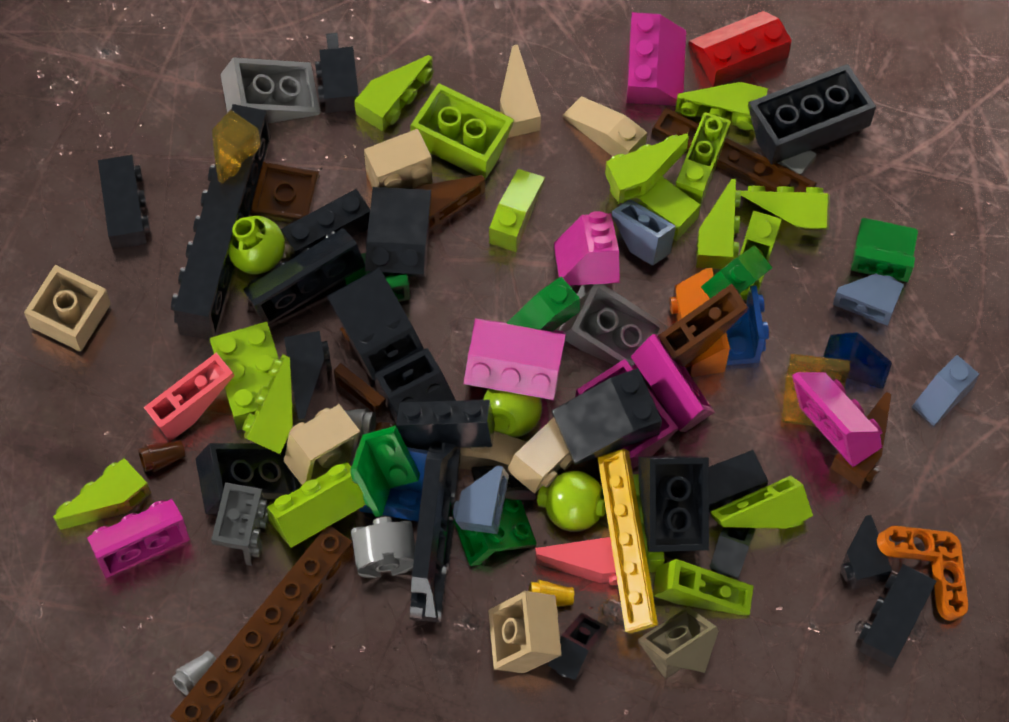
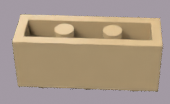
(541, 458)

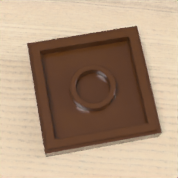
(284, 192)

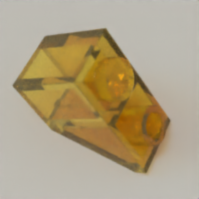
(233, 142)

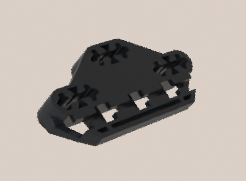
(434, 533)

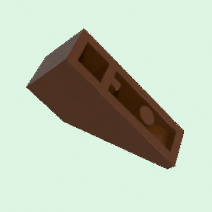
(451, 196)
(703, 326)
(868, 468)

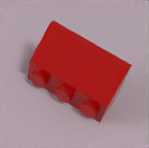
(741, 47)

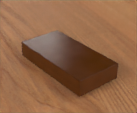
(359, 390)

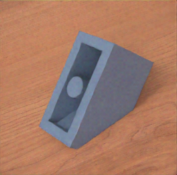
(644, 231)
(870, 297)
(946, 390)
(482, 502)

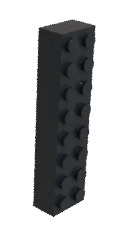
(209, 268)

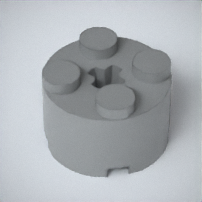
(383, 547)

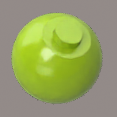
(256, 244)
(514, 412)
(573, 501)

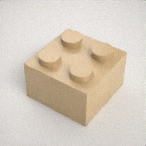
(399, 162)
(67, 308)
(321, 444)
(524, 632)

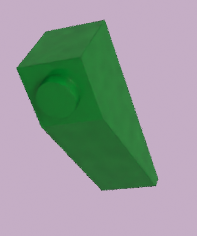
(740, 272)
(549, 307)

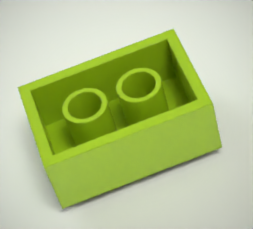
(249, 356)

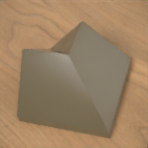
(681, 643)

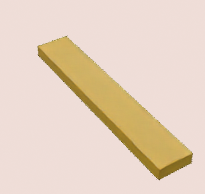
(627, 541)

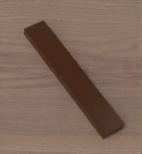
(735, 157)

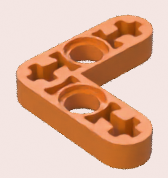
(940, 560)

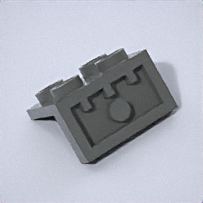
(240, 520)

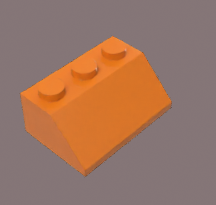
(686, 298)

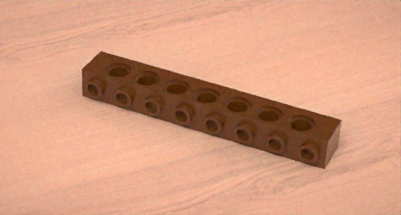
(266, 629)

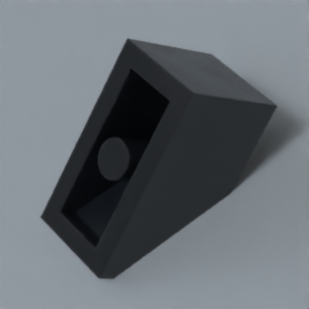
(732, 550)
(864, 561)
(578, 646)

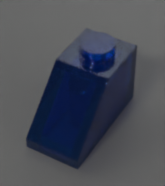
(866, 362)

